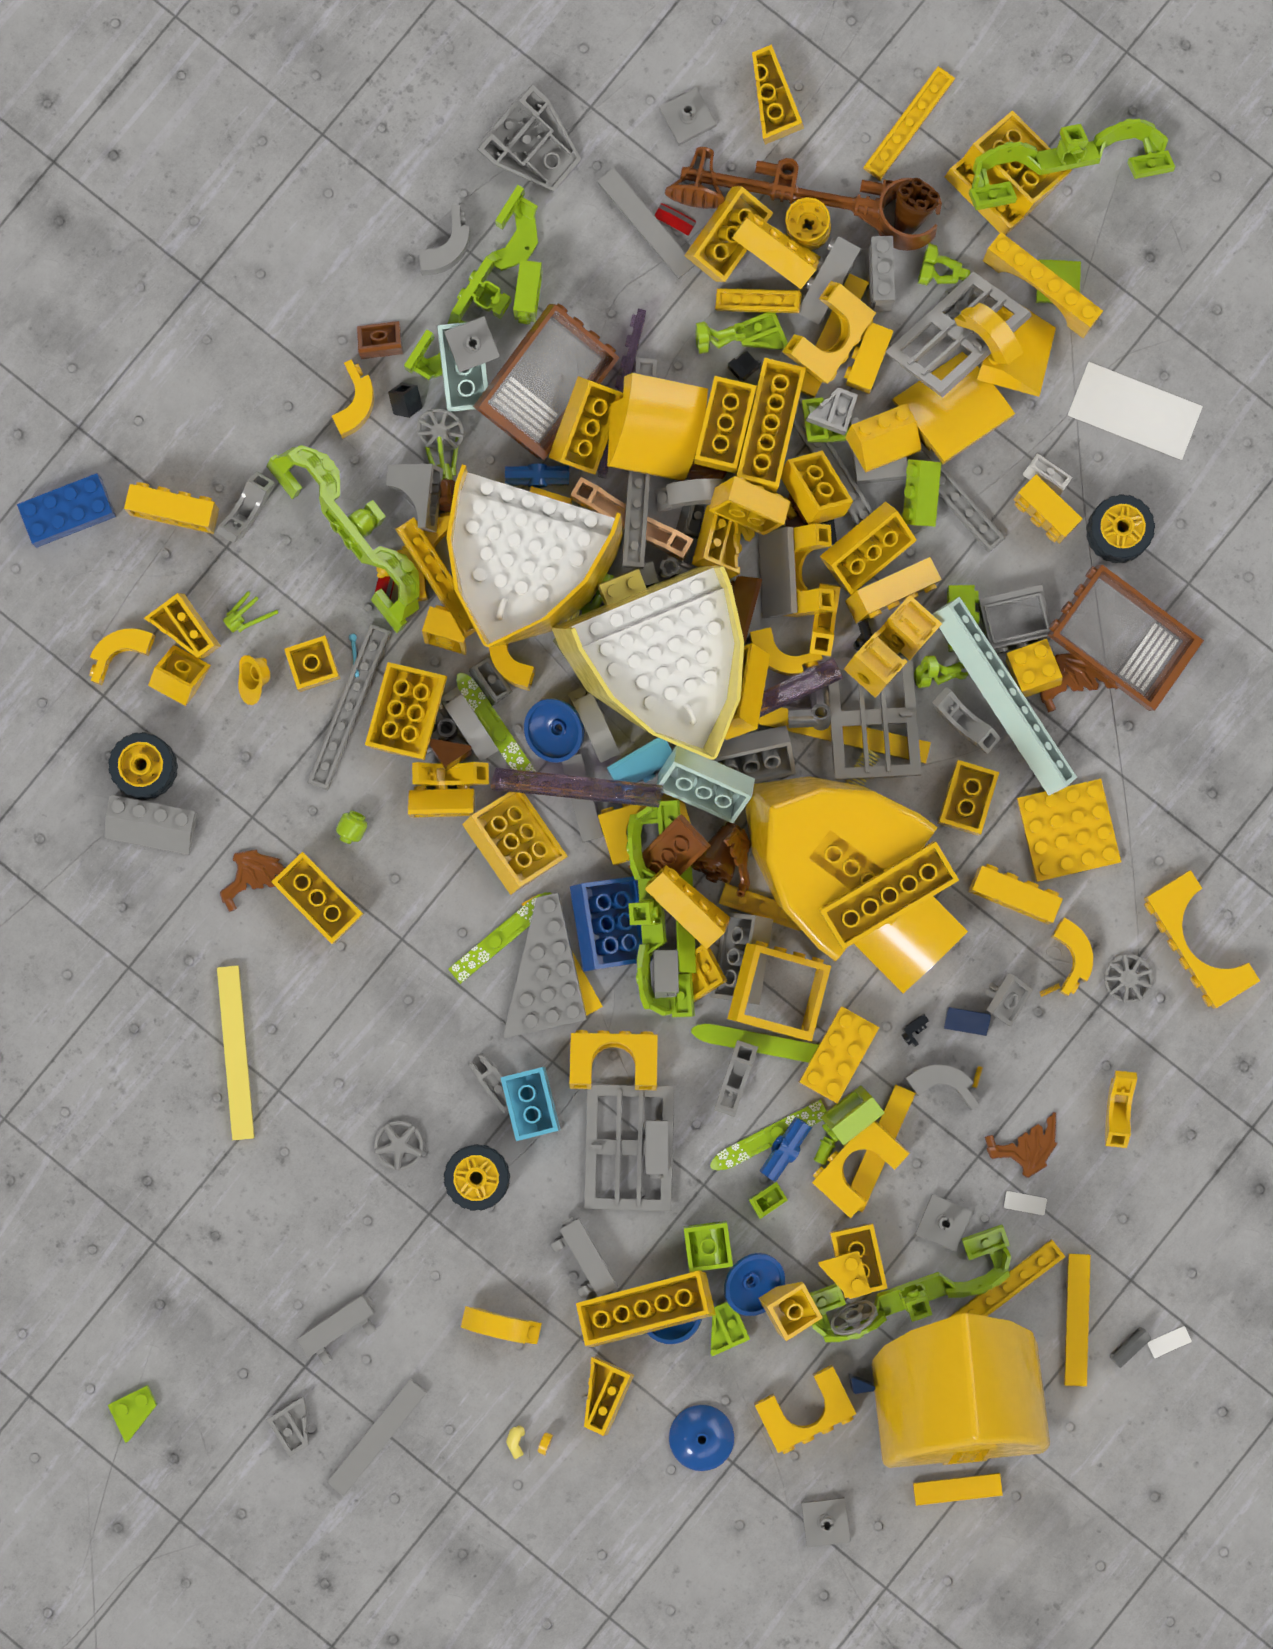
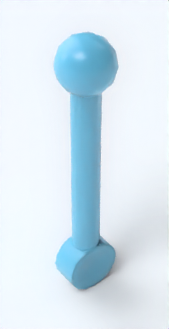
(352, 637)

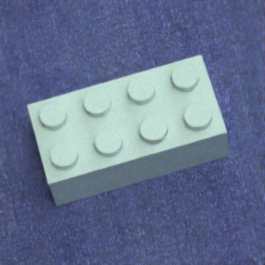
(460, 388)
(705, 784)

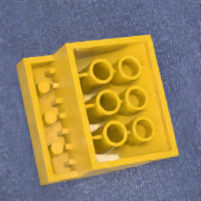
(1027, 184)
(958, 418)
(656, 426)
(912, 943)

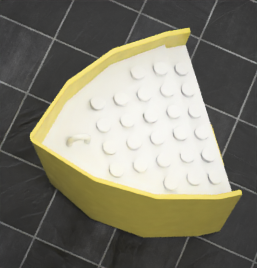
(663, 654)

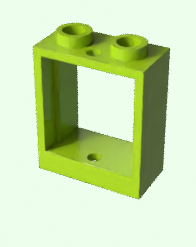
(527, 291)
(851, 1115)

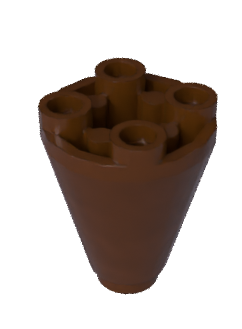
(914, 205)
(717, 860)

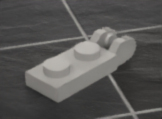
(491, 1082)

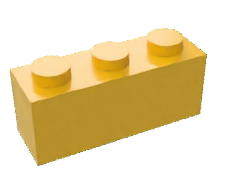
(868, 358)

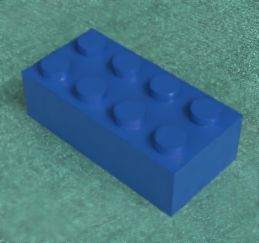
(66, 510)

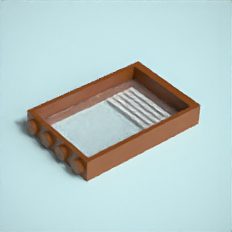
(539, 377)
(1124, 637)

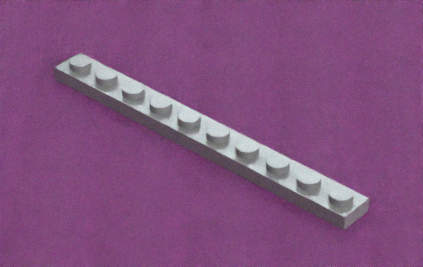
(637, 497)

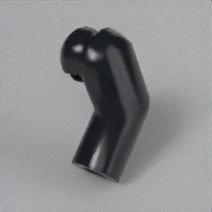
(864, 636)

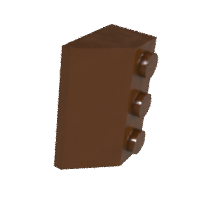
(746, 594)

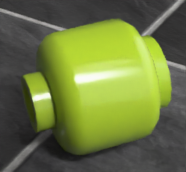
(351, 827)

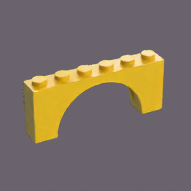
(1009, 257)
(1169, 907)

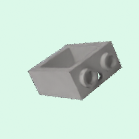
(656, 1148)

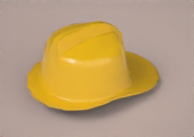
(252, 677)

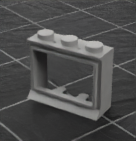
(880, 292)
(1019, 641)

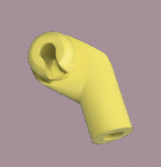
(513, 1441)

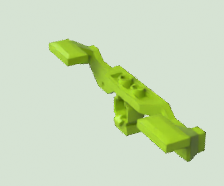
(1071, 153)
(483, 292)
(353, 529)
(651, 916)
(916, 1294)

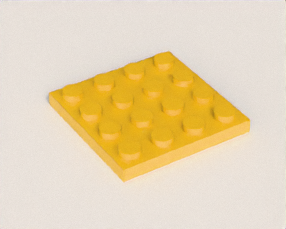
(1069, 830)

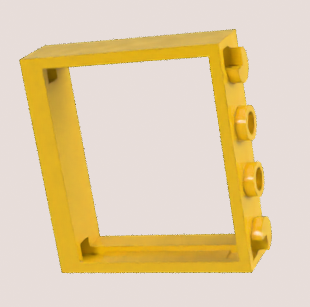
(745, 981)

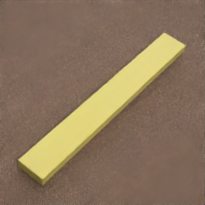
(235, 1053)

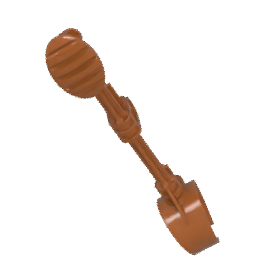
(785, 188)

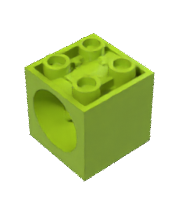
(708, 1246)

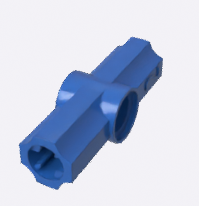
(537, 475)
(785, 1149)

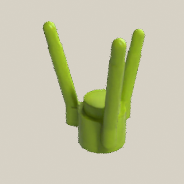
(448, 472)
(234, 618)

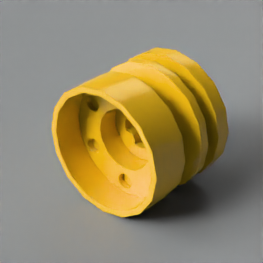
(808, 211)

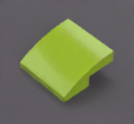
(814, 432)

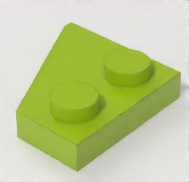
(763, 332)
(726, 1329)
(132, 1411)

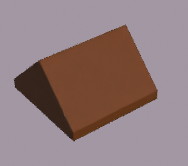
(379, 340)

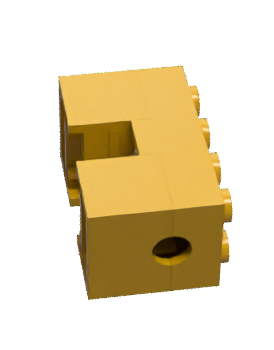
(903, 632)

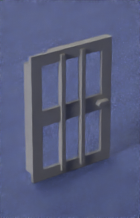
(948, 326)
(875, 717)
(625, 1147)

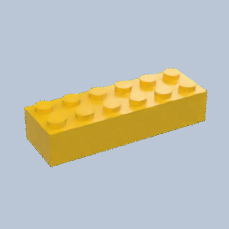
(770, 423)
(889, 894)
(645, 1308)

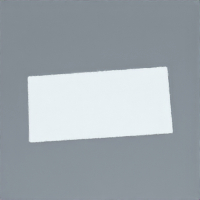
(1135, 410)

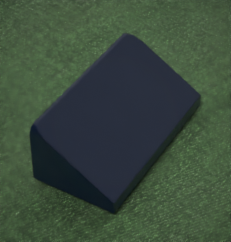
(967, 1021)
(860, 1385)

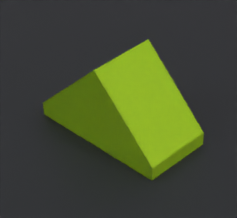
(767, 1200)

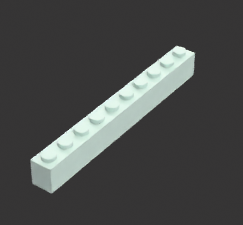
(1004, 696)

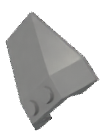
(531, 141)

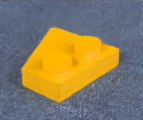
(708, 973)
(847, 1273)

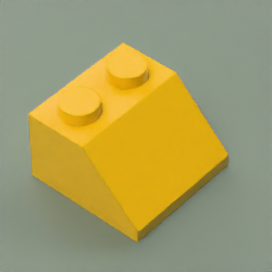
(178, 675)
(790, 1309)

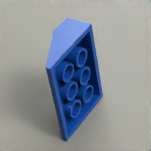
(604, 922)

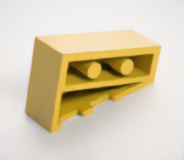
(717, 544)
(184, 625)
(605, 1395)

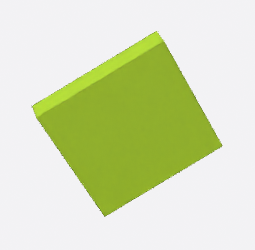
(1067, 270)

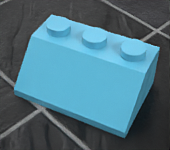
(641, 763)
(530, 1103)

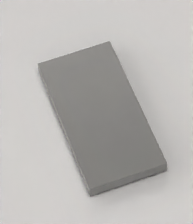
(778, 573)

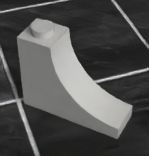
(888, 472)
(423, 486)

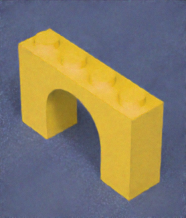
(854, 319)
(806, 540)
(615, 824)
(587, 1046)
(832, 1179)
(836, 1410)

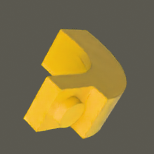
(992, 330)
(358, 412)
(823, 626)
(116, 643)
(779, 661)
(515, 673)
(461, 774)
(1081, 952)
(1119, 1109)
(500, 1326)

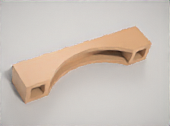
(657, 534)

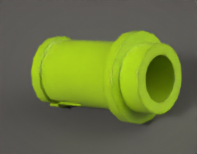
(824, 1150)

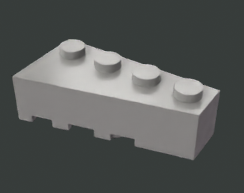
(833, 268)

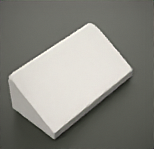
(1049, 473)

